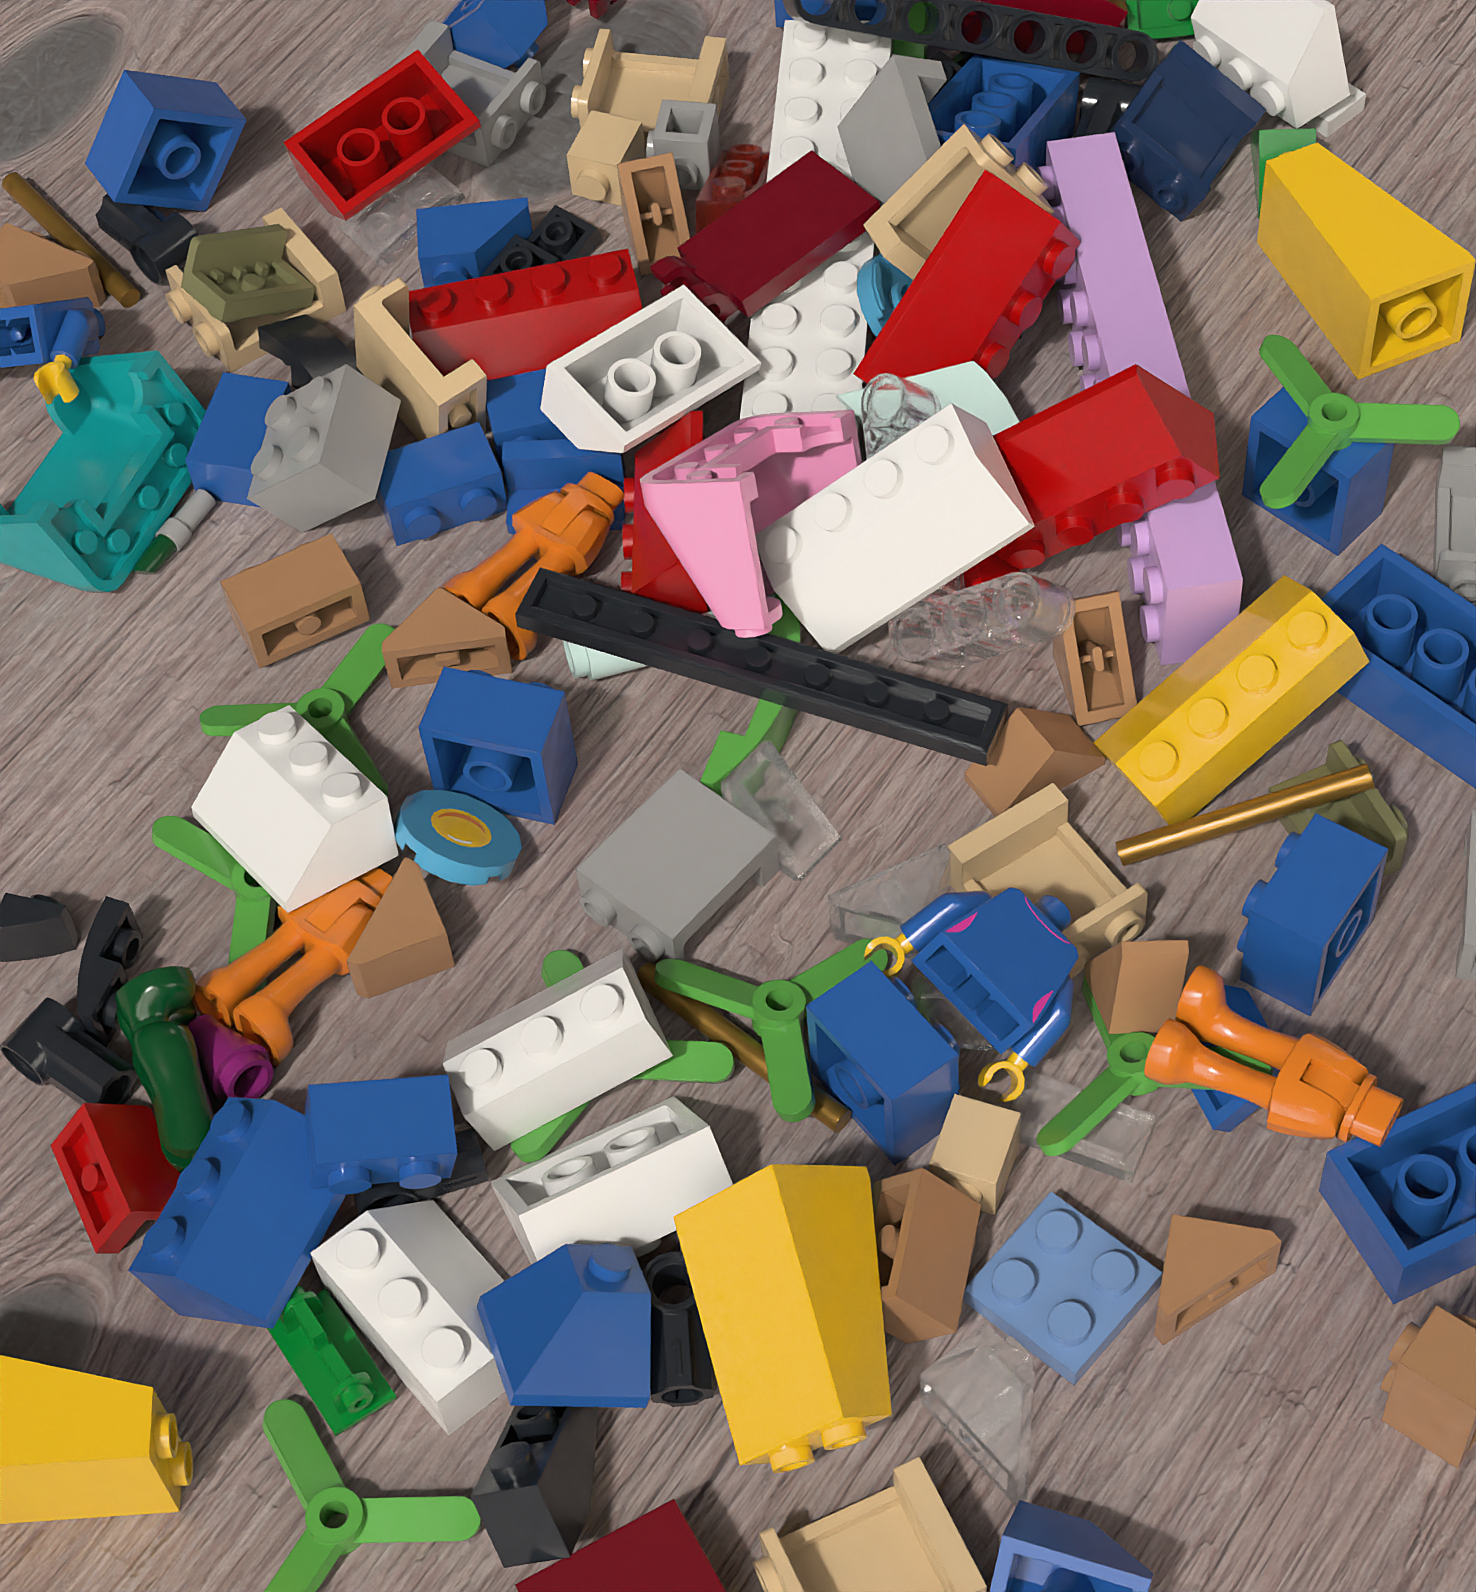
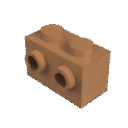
(295, 600)
(922, 1252)
(1435, 1385)

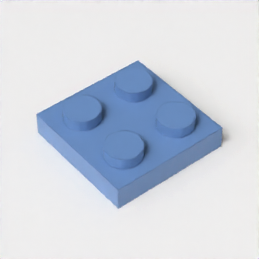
(1062, 1287)

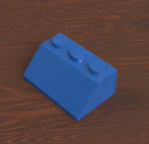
(239, 1219)

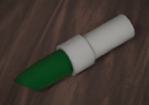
(174, 533)

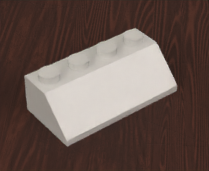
(894, 529)

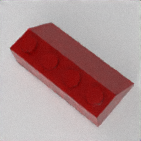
(975, 287)
(524, 315)
(1105, 461)

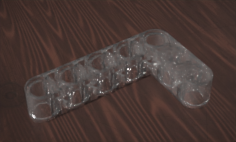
(946, 625)

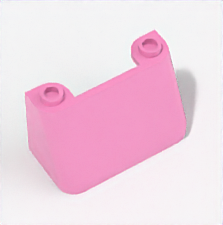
(736, 486)

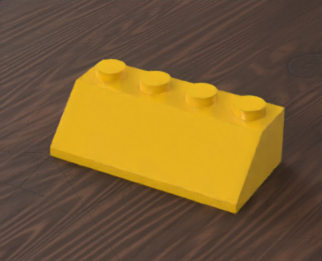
(1233, 700)

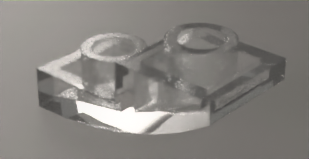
(392, 221)

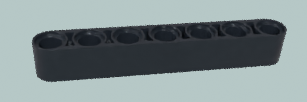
(996, 34)

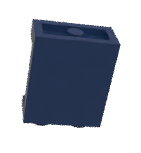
(1183, 129)

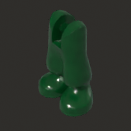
(165, 1056)

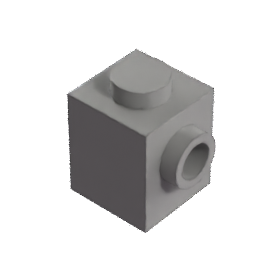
(692, 136)

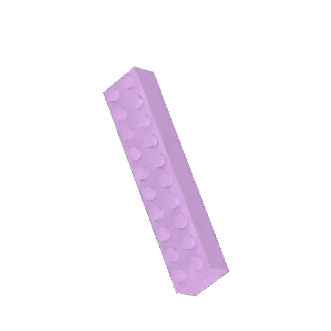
(1118, 319)

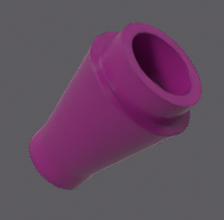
(230, 1060)

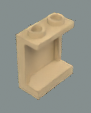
(636, 83)
(925, 205)
(239, 341)
(395, 363)
(1043, 855)
(879, 1544)

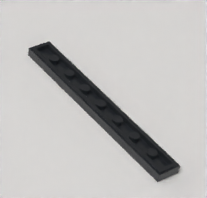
(764, 666)

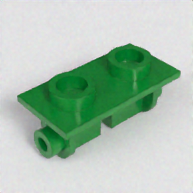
(330, 1360)

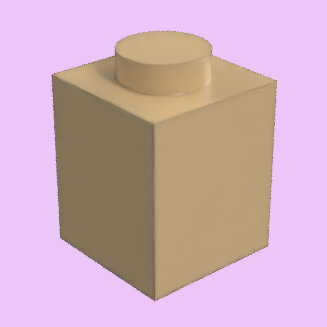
(597, 151)
(977, 1150)

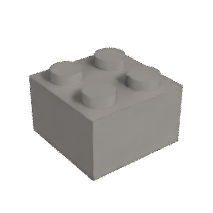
(323, 449)

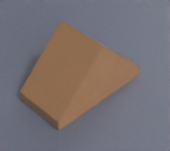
(652, 209)
(441, 635)
(1096, 660)
(1030, 755)
(401, 938)
(1138, 984)
(1208, 1268)

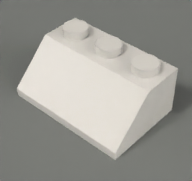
(1276, 52)
(643, 374)
(294, 810)
(555, 1051)
(615, 1183)
(415, 1297)

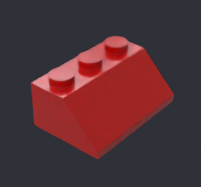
(380, 136)
(655, 567)

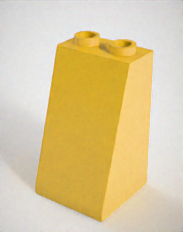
(1361, 261)
(791, 1309)
(85, 1446)

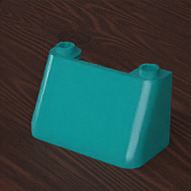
(107, 475)

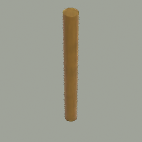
(69, 237)
(1245, 814)
(742, 1045)

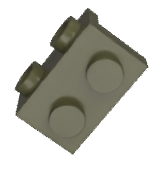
(244, 274)

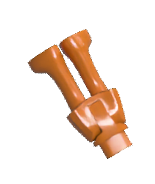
(560, 532)
(321, 931)
(1318, 1086)

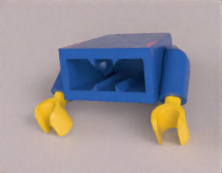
(54, 334)
(999, 967)

